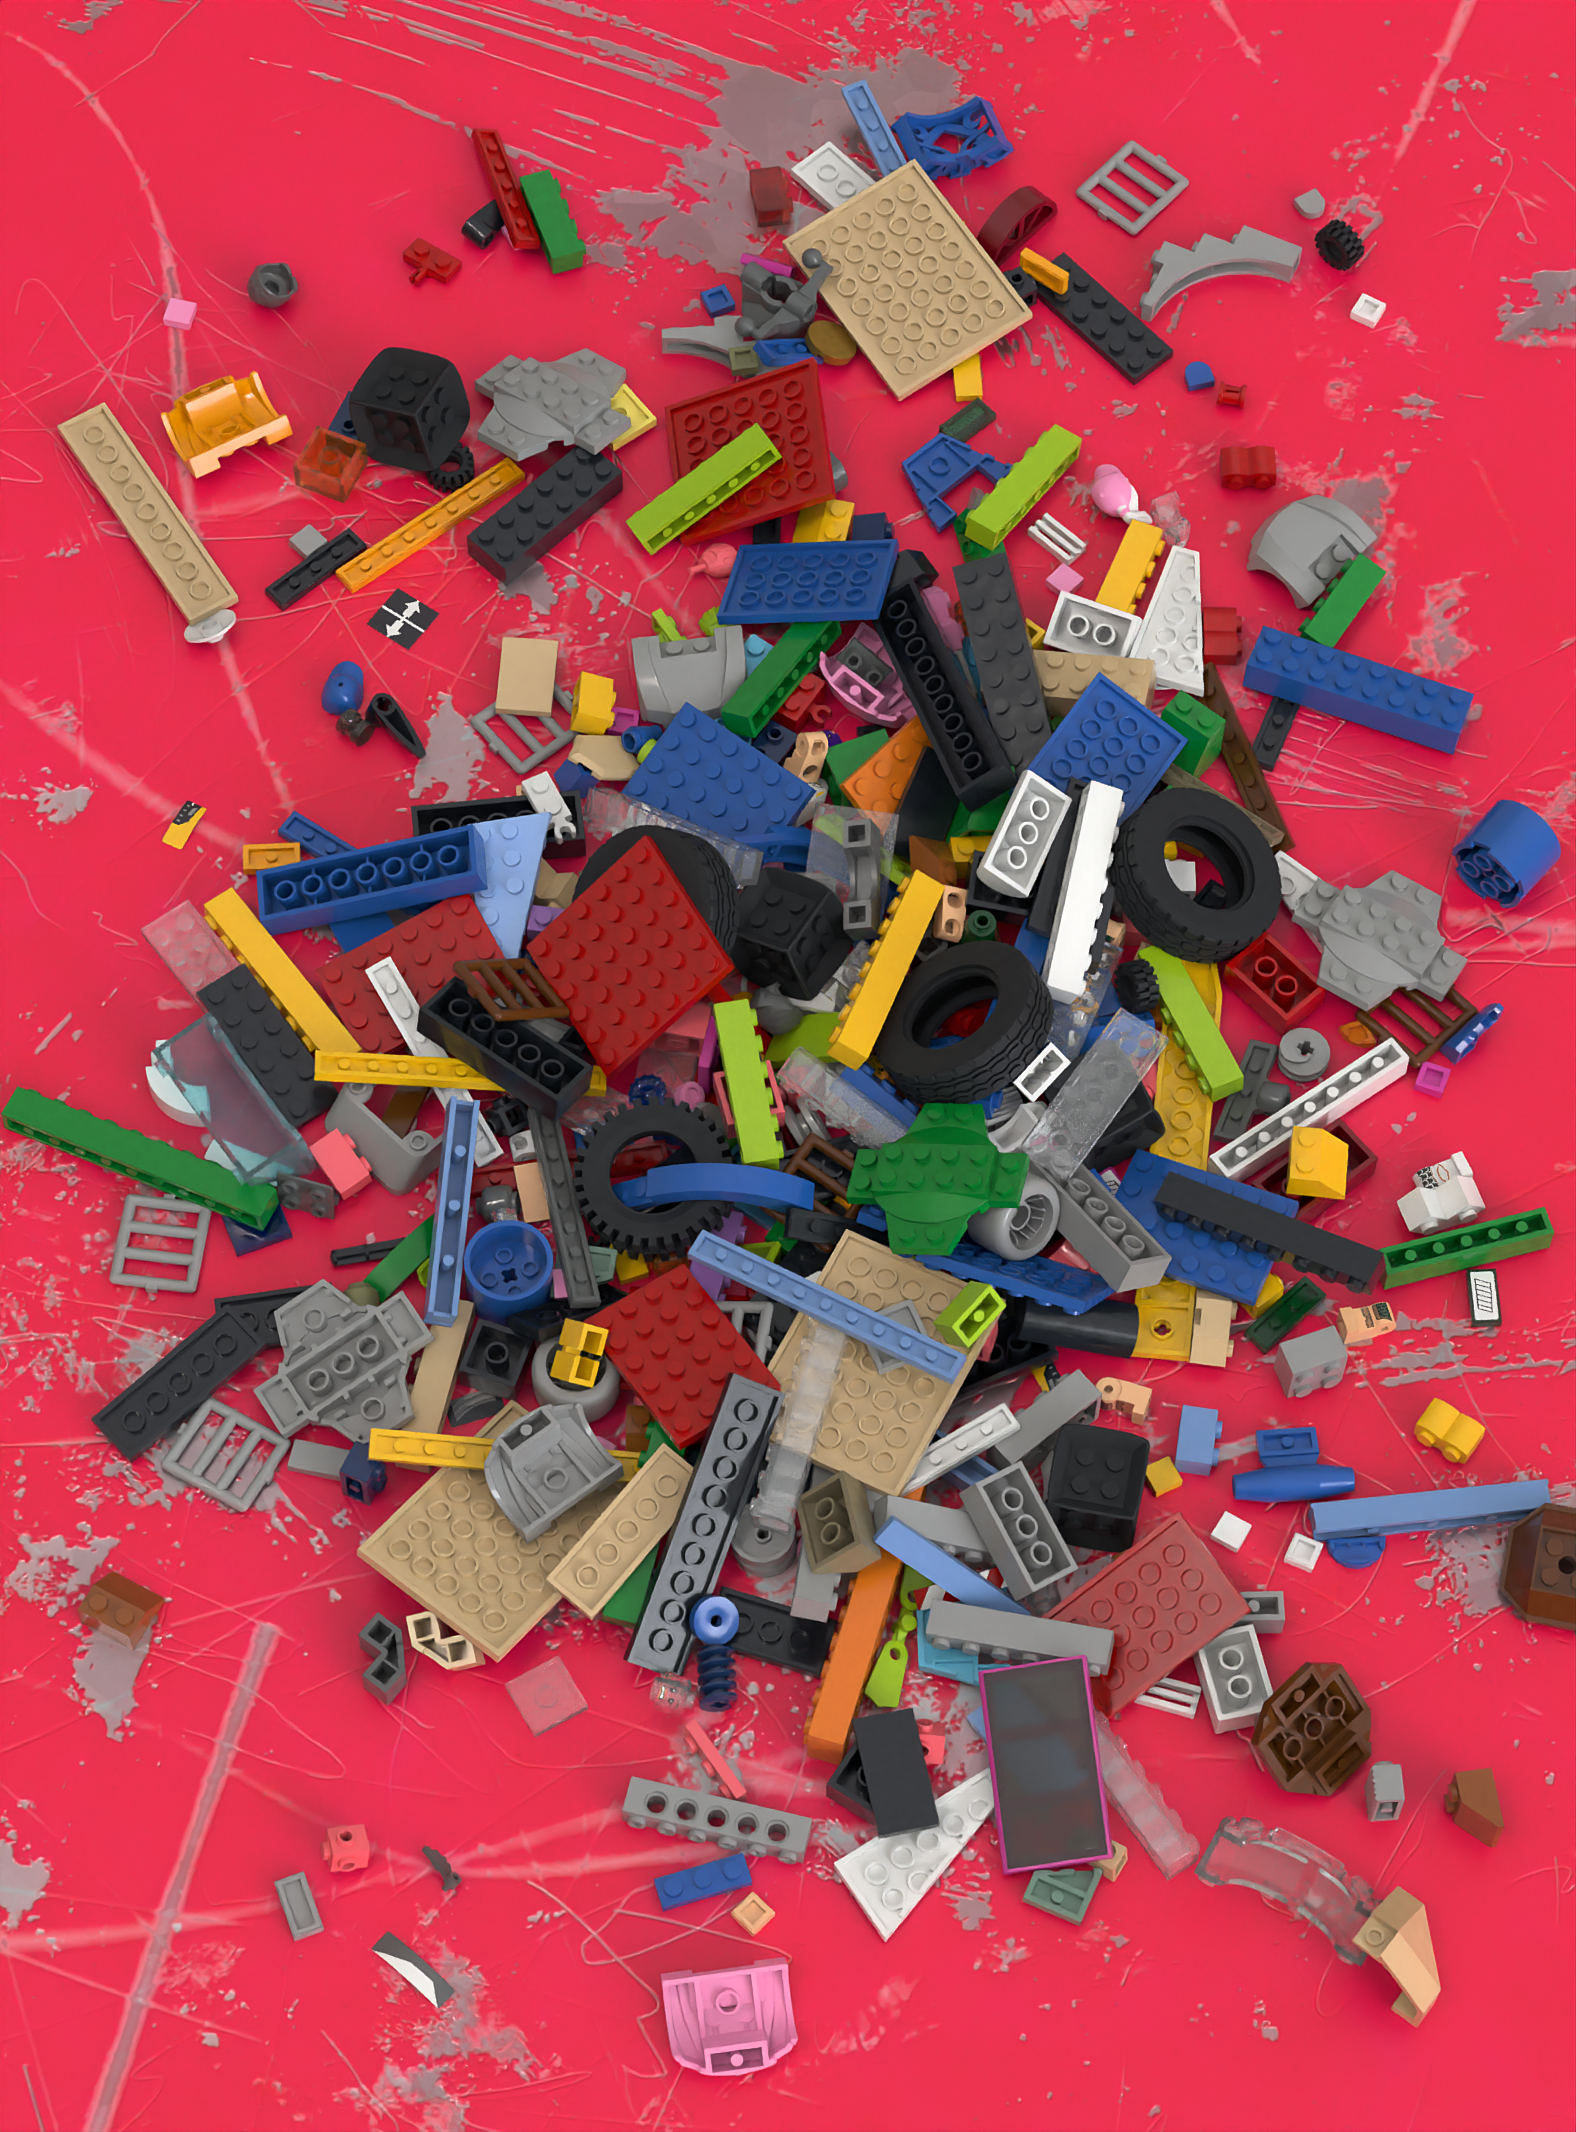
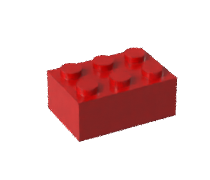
(1274, 983)

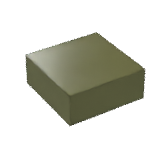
(743, 360)

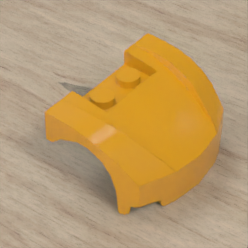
(220, 419)

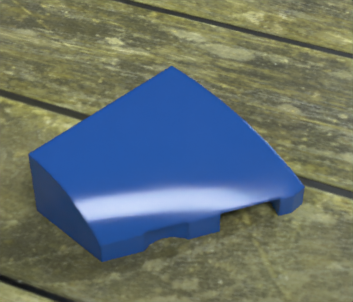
(1466, 1038)

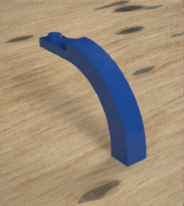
(791, 846)
(717, 1182)

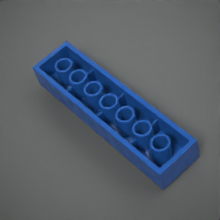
(1358, 689)
(371, 880)

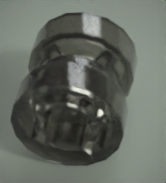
(355, 727)

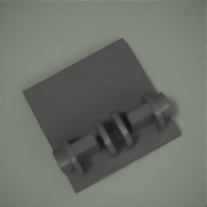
(306, 1195)

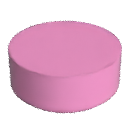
(690, 1093)

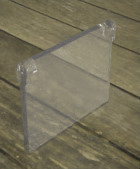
(826, 853)

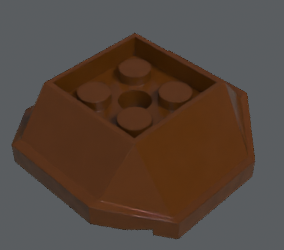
(1531, 1568)
(1313, 1730)

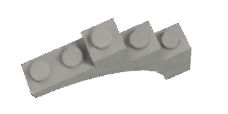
(1212, 257)
(709, 342)

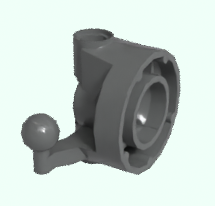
(762, 297)

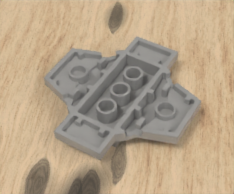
(552, 403)
(1379, 939)
(343, 1363)

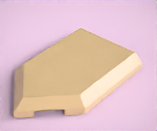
(604, 757)

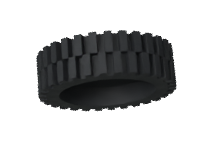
(643, 1231)

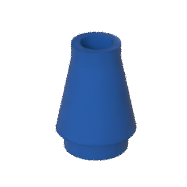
(636, 736)

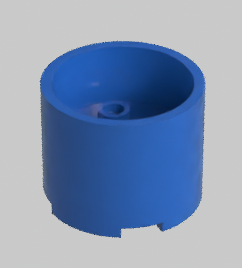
(1506, 853)
(507, 1270)

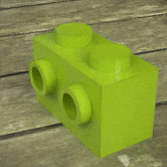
(969, 1314)

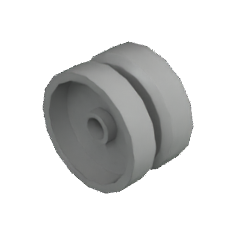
(760, 1550)

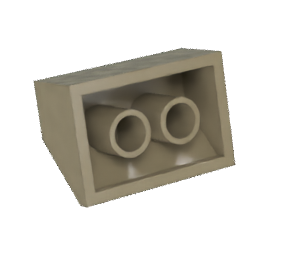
(838, 1526)

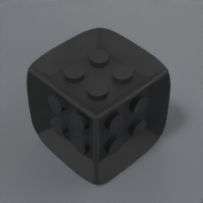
(409, 408)
(789, 933)
(1133, 1127)
(1097, 1486)

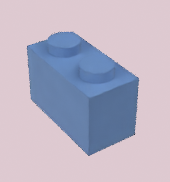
(1196, 1440)

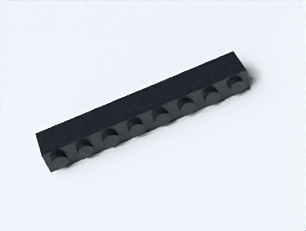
(1270, 1233)

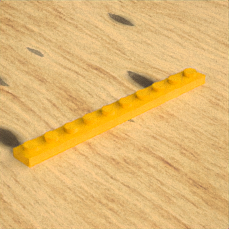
(414, 1071)
(454, 1451)

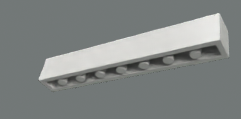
(1081, 891)
(1313, 1109)

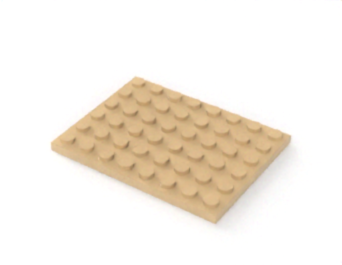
(909, 280)
(887, 1420)
(468, 1561)

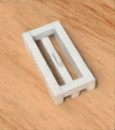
(1060, 536)
(1172, 1707)

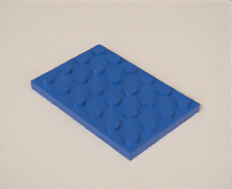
(808, 582)
(1110, 742)
(717, 779)
(1198, 1256)
(1035, 1277)

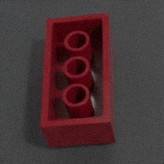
(1360, 1166)

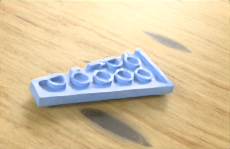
(512, 868)

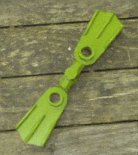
(888, 1674)

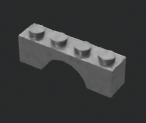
(863, 904)

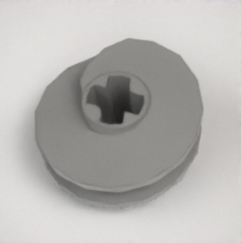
(1301, 1067)

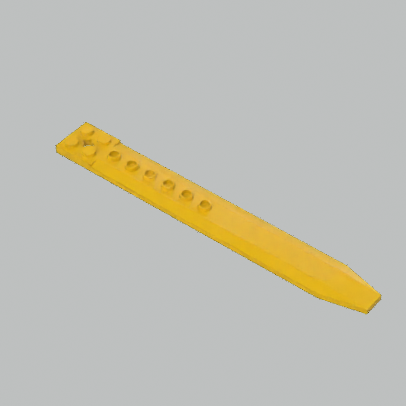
(1186, 1141)

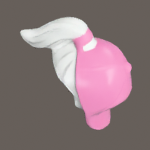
(1116, 495)

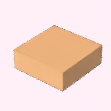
(752, 1914)

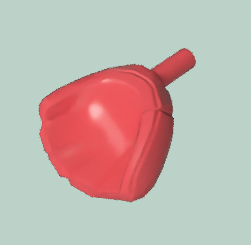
(716, 560)

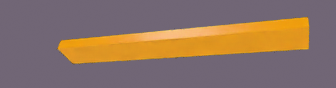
(430, 525)

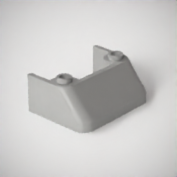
(395, 1161)

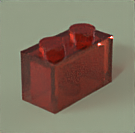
(769, 196)

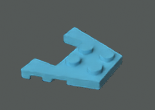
(950, 1662)

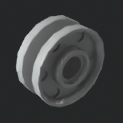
(804, 1122)

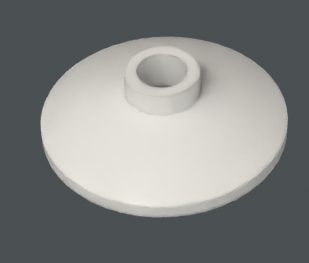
(211, 628)

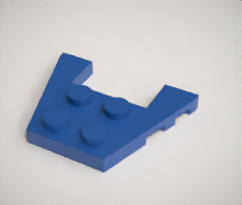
(942, 467)

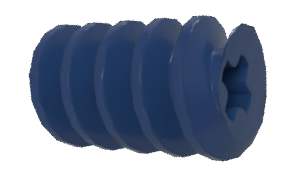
(714, 1677)

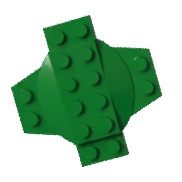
(937, 1178)

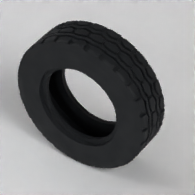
(695, 864)
(1159, 906)
(990, 1054)

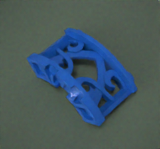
(921, 131)

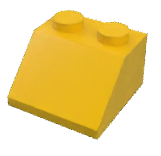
(825, 522)
(1316, 1164)

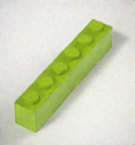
(1022, 487)
(703, 488)
(1193, 1027)
(746, 1084)

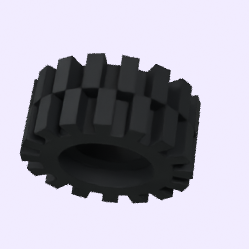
(1339, 244)
(454, 479)
(1136, 986)

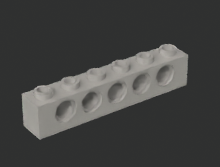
(674, 1799)

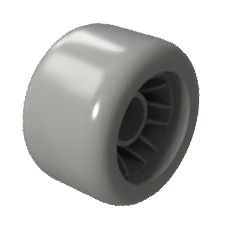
(1022, 1230)
(554, 1391)

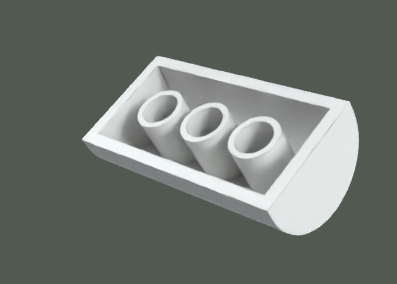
(1023, 836)

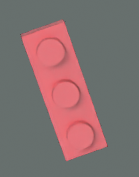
(713, 1763)

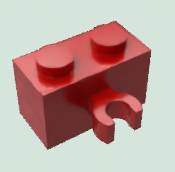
(803, 705)

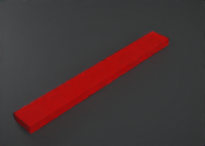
(632, 1161)

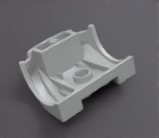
(1308, 544)
(689, 670)
(547, 1466)

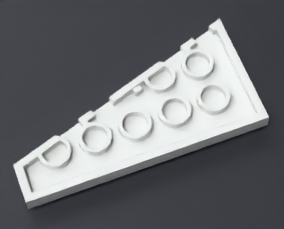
(1174, 625)
(898, 1870)

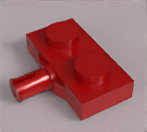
(430, 262)

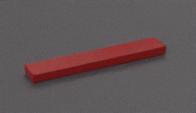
(505, 189)

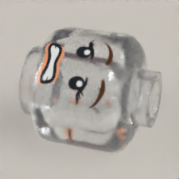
(672, 1694)

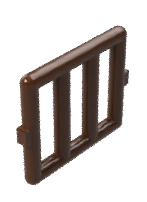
(508, 967)
(1432, 1043)
(798, 1161)

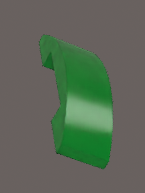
(402, 1261)

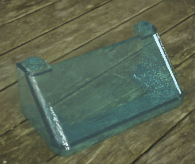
(233, 1104)

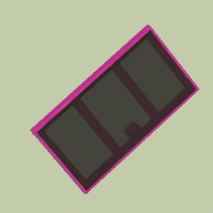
(1045, 1765)

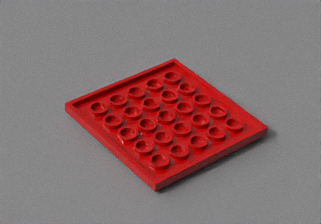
(790, 413)
(629, 956)

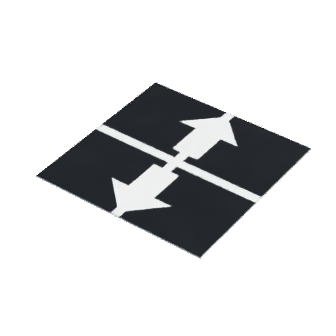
(403, 618)

